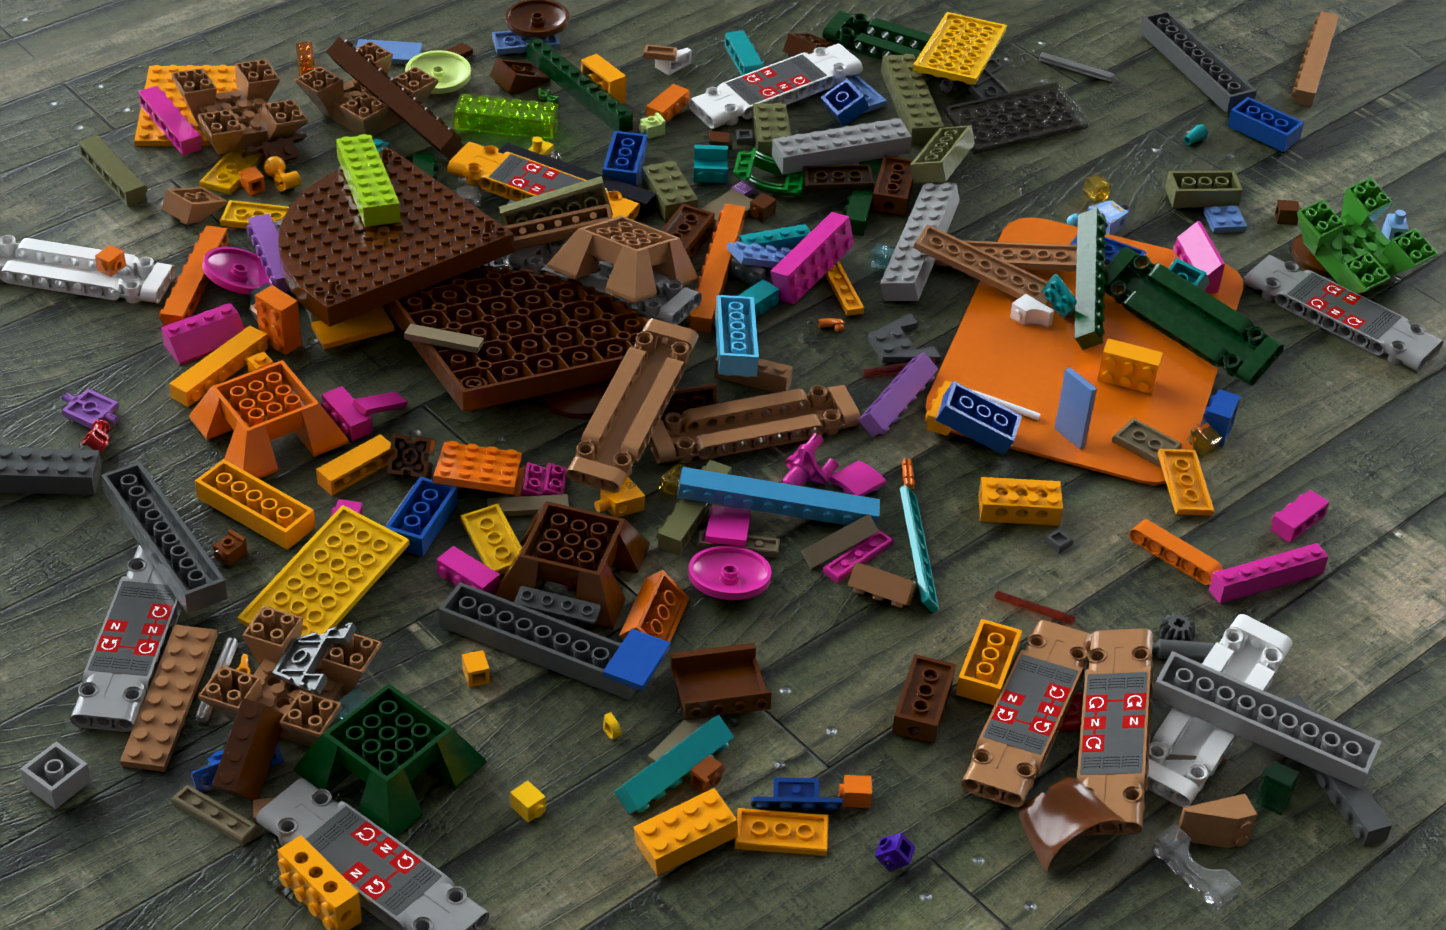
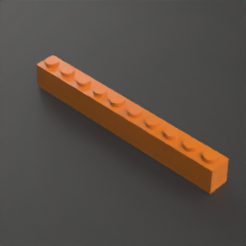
(717, 266)

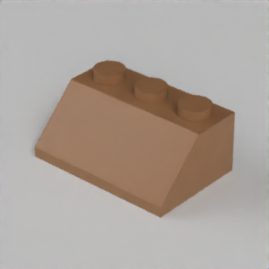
(882, 585)

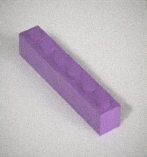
(265, 239)
(898, 394)

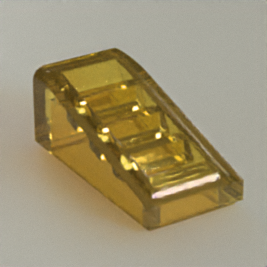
(670, 480)

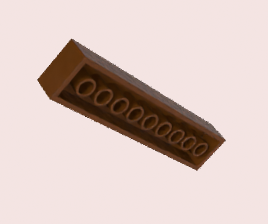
(397, 98)

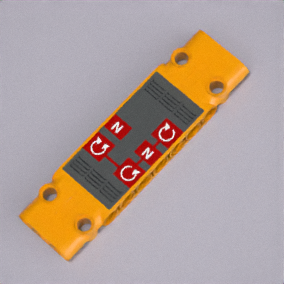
(520, 177)

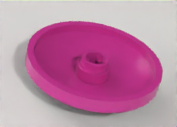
(234, 269)
(729, 572)

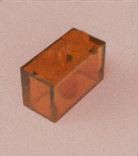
(305, 57)

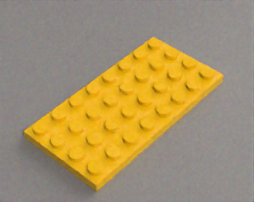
(960, 48)
(330, 572)

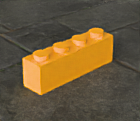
(354, 465)

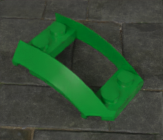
(744, 168)

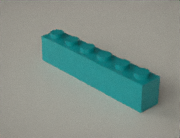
(673, 764)

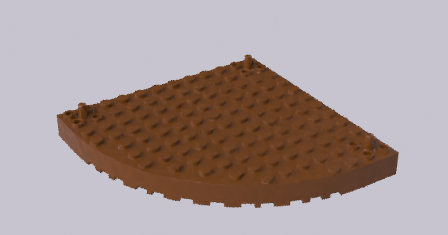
(350, 269)
(535, 333)

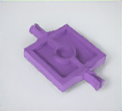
(89, 408)

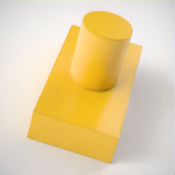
(541, 147)

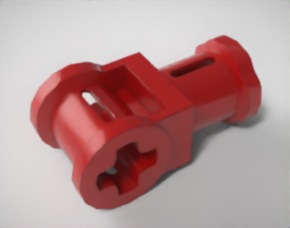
(97, 438)

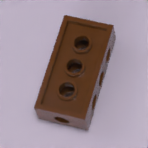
(893, 186)
(691, 226)
(929, 676)

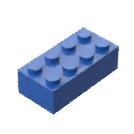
(1265, 124)
(625, 157)
(978, 418)
(424, 514)

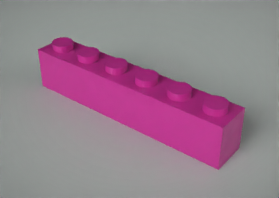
(170, 120)
(1268, 573)

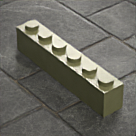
(113, 170)
(686, 518)

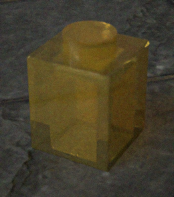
(1097, 188)
(1204, 438)

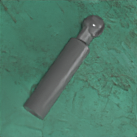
(1193, 650)

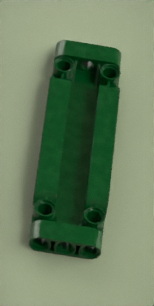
(875, 37)
(1190, 316)

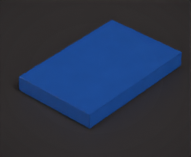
(636, 659)

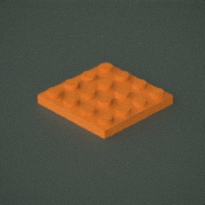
(477, 467)

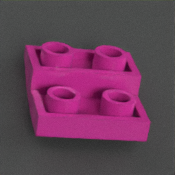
(553, 477)
(858, 479)

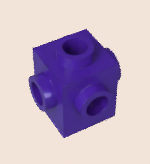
(895, 851)

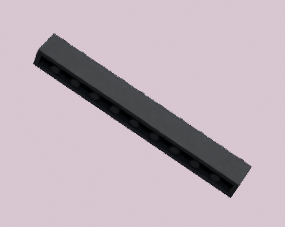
(644, 197)

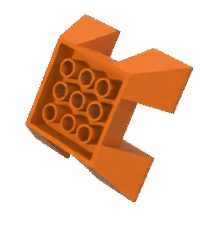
(261, 409)

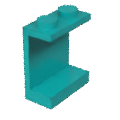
(710, 164)

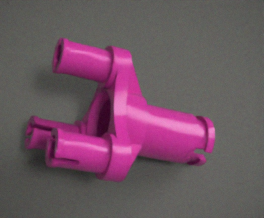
(804, 465)

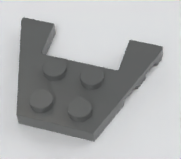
(987, 83)
(893, 344)
(305, 653)

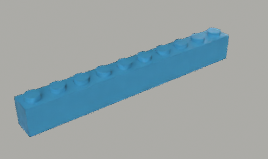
(775, 497)

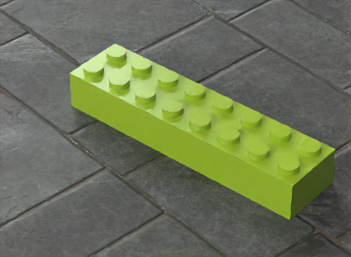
(368, 180)

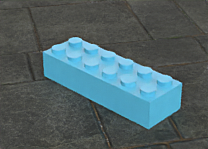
(736, 336)

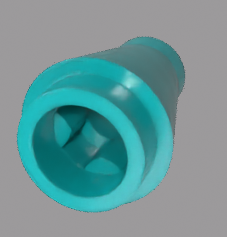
(1197, 134)

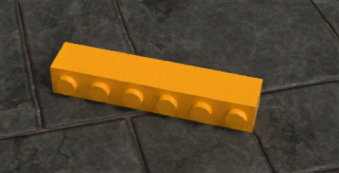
(218, 366)

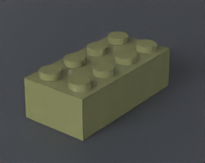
(769, 122)
(670, 188)
(1203, 188)

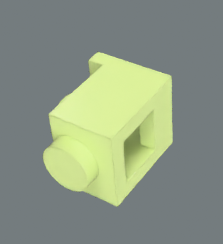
(652, 126)

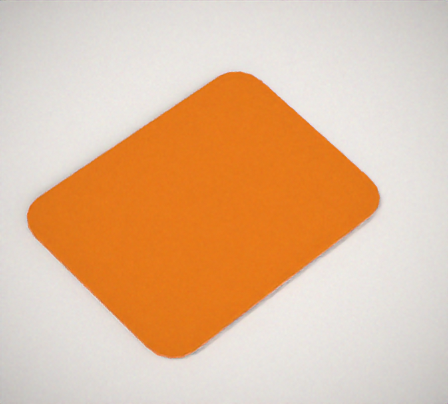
(1030, 361)

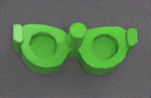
(546, 96)

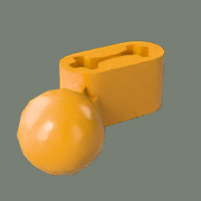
(275, 168)

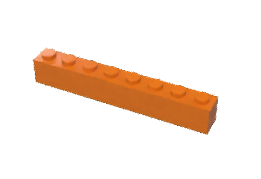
(192, 280)

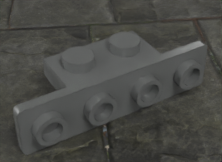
(748, 273)
(558, 606)

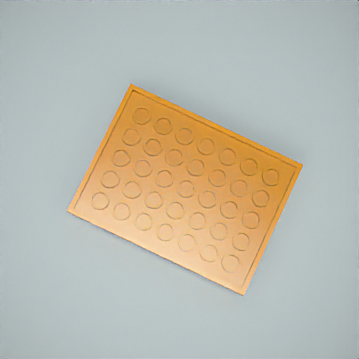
(147, 131)

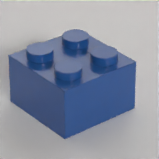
(845, 102)
(1222, 413)

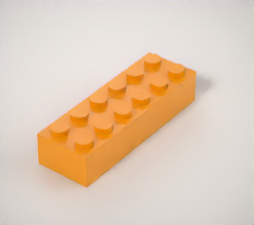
(255, 504)

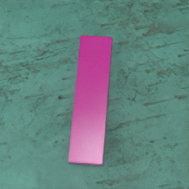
(861, 553)

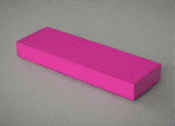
(379, 403)

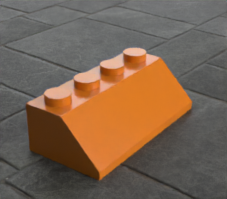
(657, 608)

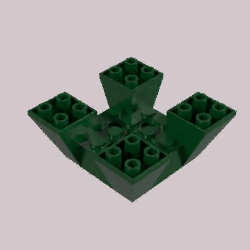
(387, 747)

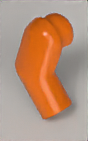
(831, 322)

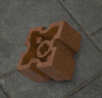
(411, 456)

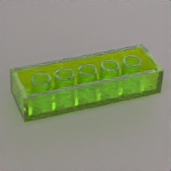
(506, 116)

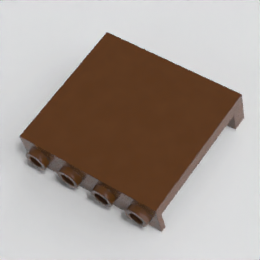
(719, 681)

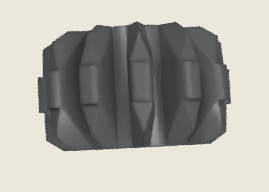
(1177, 628)

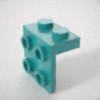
(1060, 296)

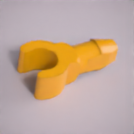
(244, 666)

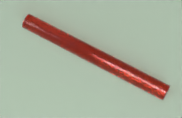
(886, 369)
(1035, 607)

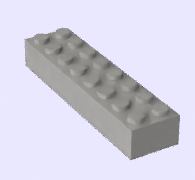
(841, 145)

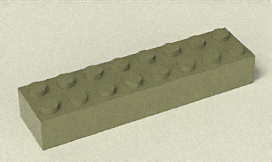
(911, 97)

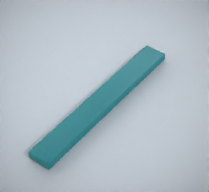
(919, 549)

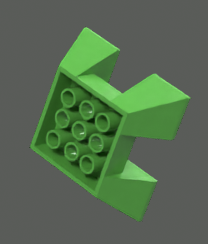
(1354, 246)

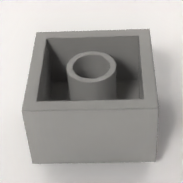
(55, 775)

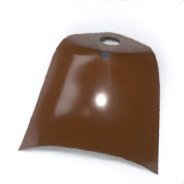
(1060, 815)

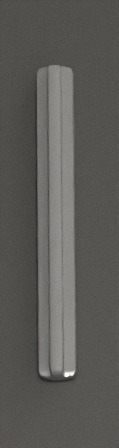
(1076, 67)
(224, 659)

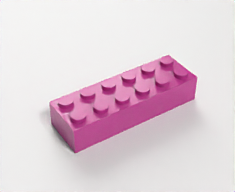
(812, 257)

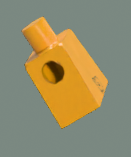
(625, 502)

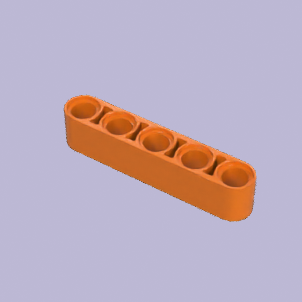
(1175, 551)

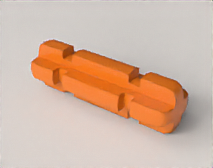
(908, 473)

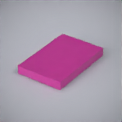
(728, 526)

